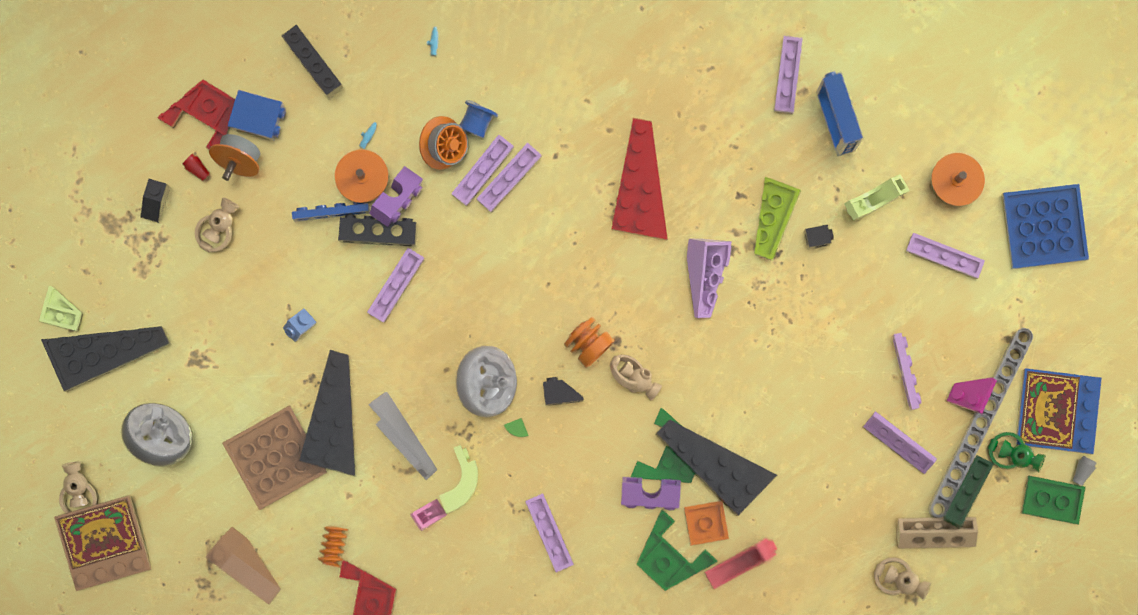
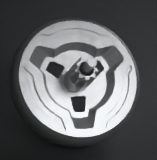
(167, 425)

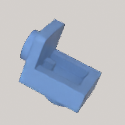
(299, 324)

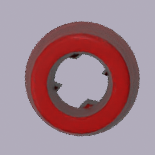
(196, 167)

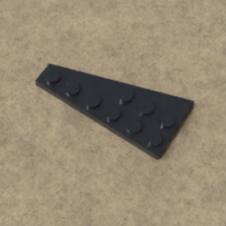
(93, 355)
(330, 428)
(725, 473)

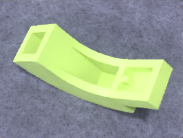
(876, 198)
(465, 489)

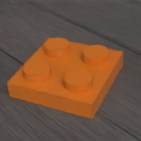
(706, 523)

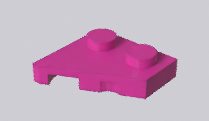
(972, 394)

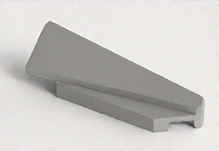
(401, 435)

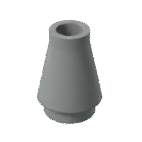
(1084, 469)

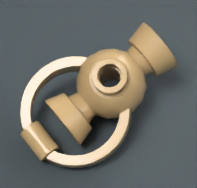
(220, 221)
(638, 379)
(75, 490)
(900, 579)

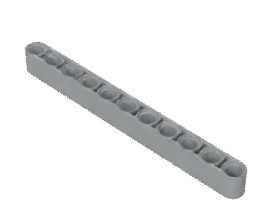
(973, 429)

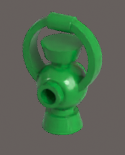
(1014, 453)

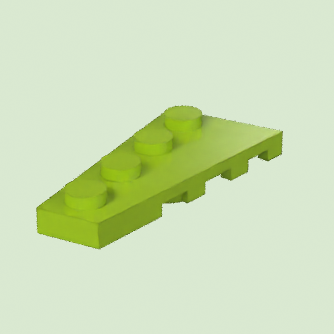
(775, 213)

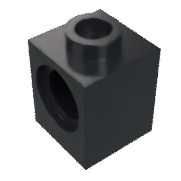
(818, 237)

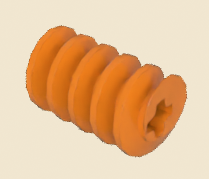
(332, 546)

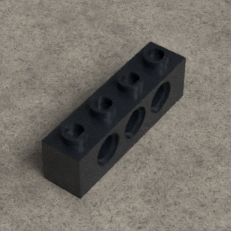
(312, 61)
(347, 234)

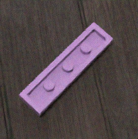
(788, 74)
(482, 170)
(509, 177)
(945, 255)
(395, 285)
(905, 363)
(900, 442)
(549, 532)

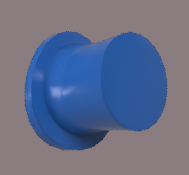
(477, 119)

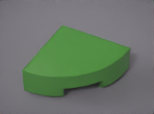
(516, 428)

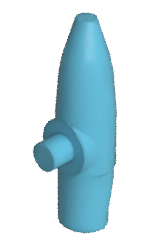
(434, 42)
(368, 135)

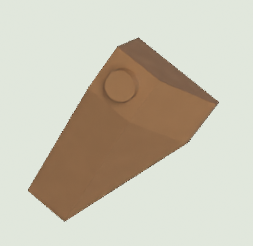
(240, 561)

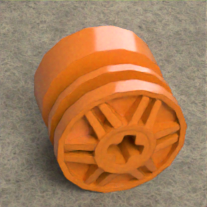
(589, 342)

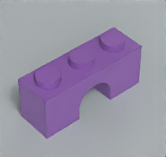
(387, 208)
(634, 495)

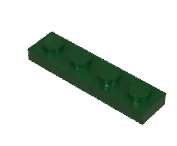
(968, 492)

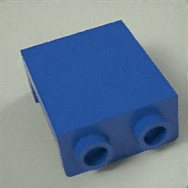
(256, 115)

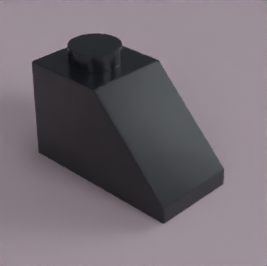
(154, 200)
(558, 392)

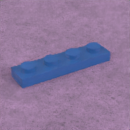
(322, 211)

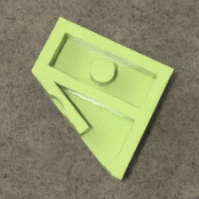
(59, 311)

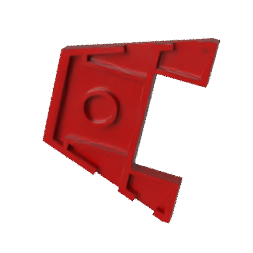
(205, 104)
(373, 594)

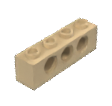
(935, 533)

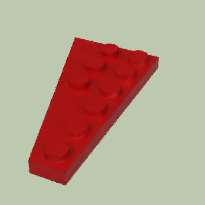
(639, 198)

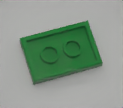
(1053, 500)

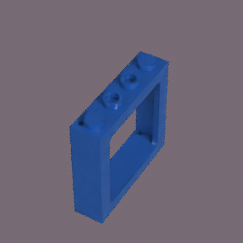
(839, 113)

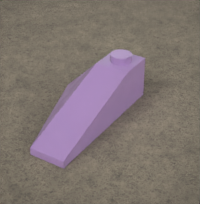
(705, 265)

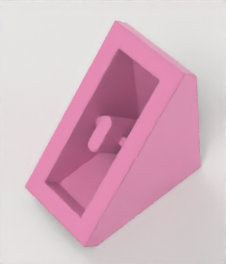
(428, 514)

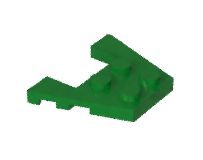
(669, 465)
(664, 562)

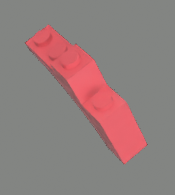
(741, 563)

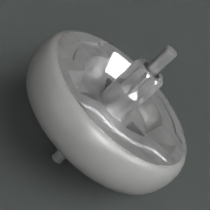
(497, 381)

